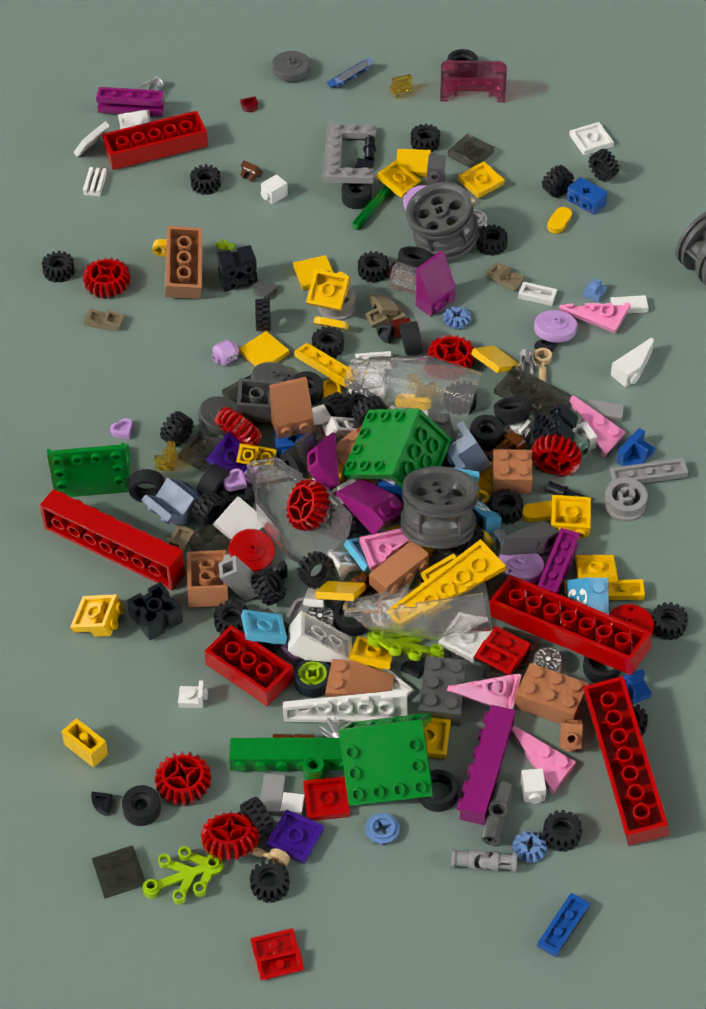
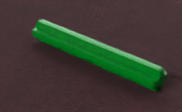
(371, 207)

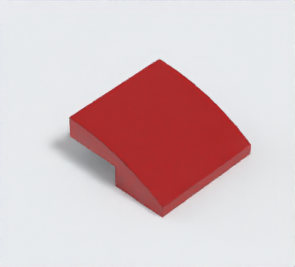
(502, 650)
(276, 954)

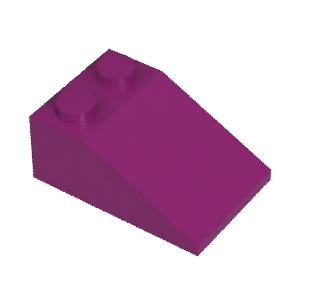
(434, 285)
(371, 505)

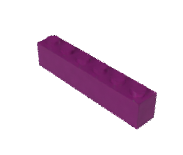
(487, 764)

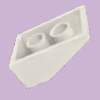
(317, 640)

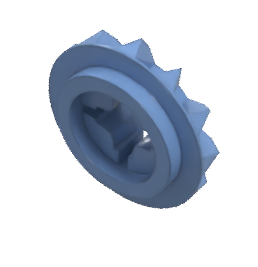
(457, 322)
(386, 821)
(536, 853)

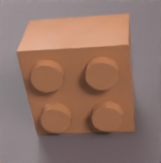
(512, 470)

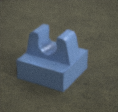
(594, 290)

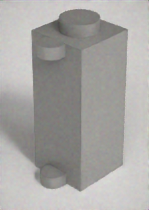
(237, 576)

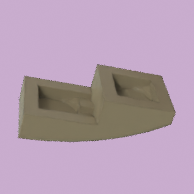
(502, 275)
(383, 304)
(376, 319)
(108, 321)
(180, 537)

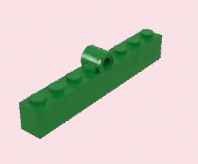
(306, 755)

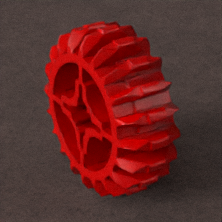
(106, 277)
(453, 350)
(238, 426)
(556, 455)
(307, 505)
(173, 785)
(229, 836)

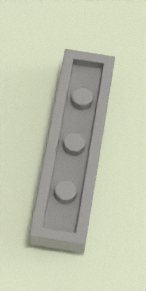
(652, 471)

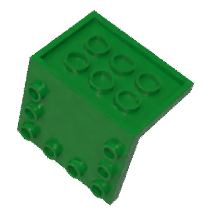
(395, 445)
(90, 470)
(386, 759)

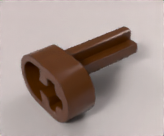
(510, 441)

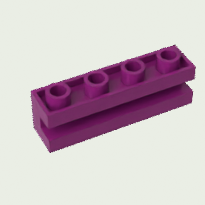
(130, 100)
(560, 561)

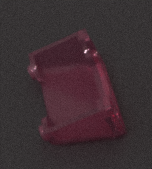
(473, 76)

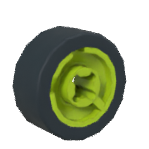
(311, 678)

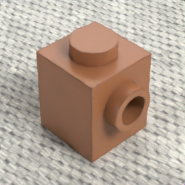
(571, 734)

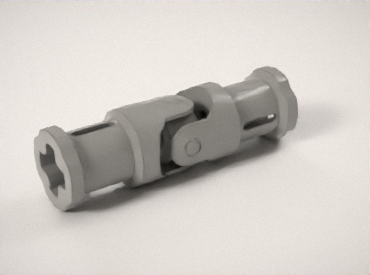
(486, 860)

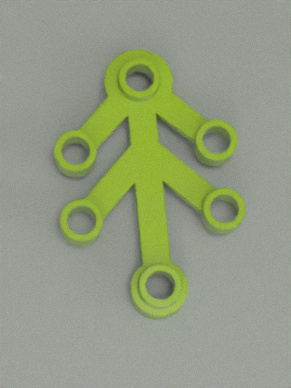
(404, 644)
(185, 874)

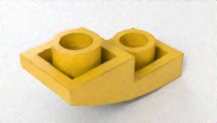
(249, 453)

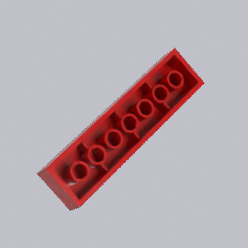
(113, 539)
(570, 624)
(626, 761)

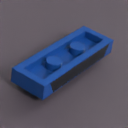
(350, 73)
(563, 925)

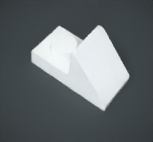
(344, 563)

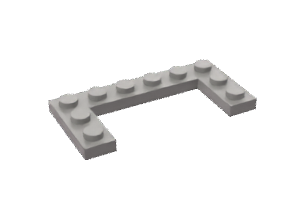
(332, 154)

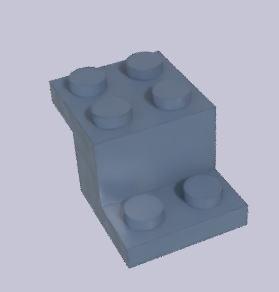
(466, 452)
(173, 502)

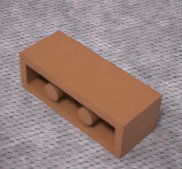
(399, 568)

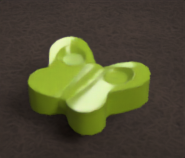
(225, 245)

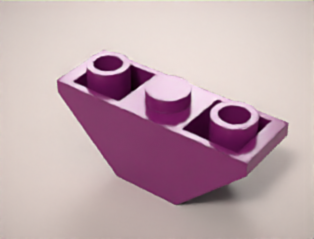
(323, 462)

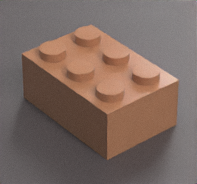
(550, 694)

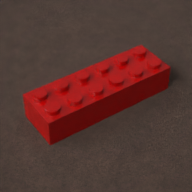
(155, 140)

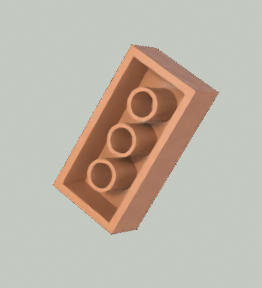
(183, 262)

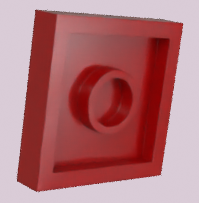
(326, 798)

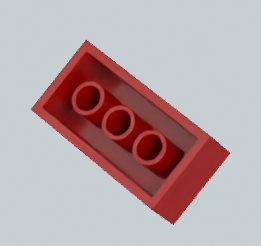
(249, 665)

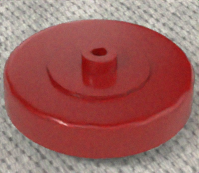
(253, 549)
(635, 615)

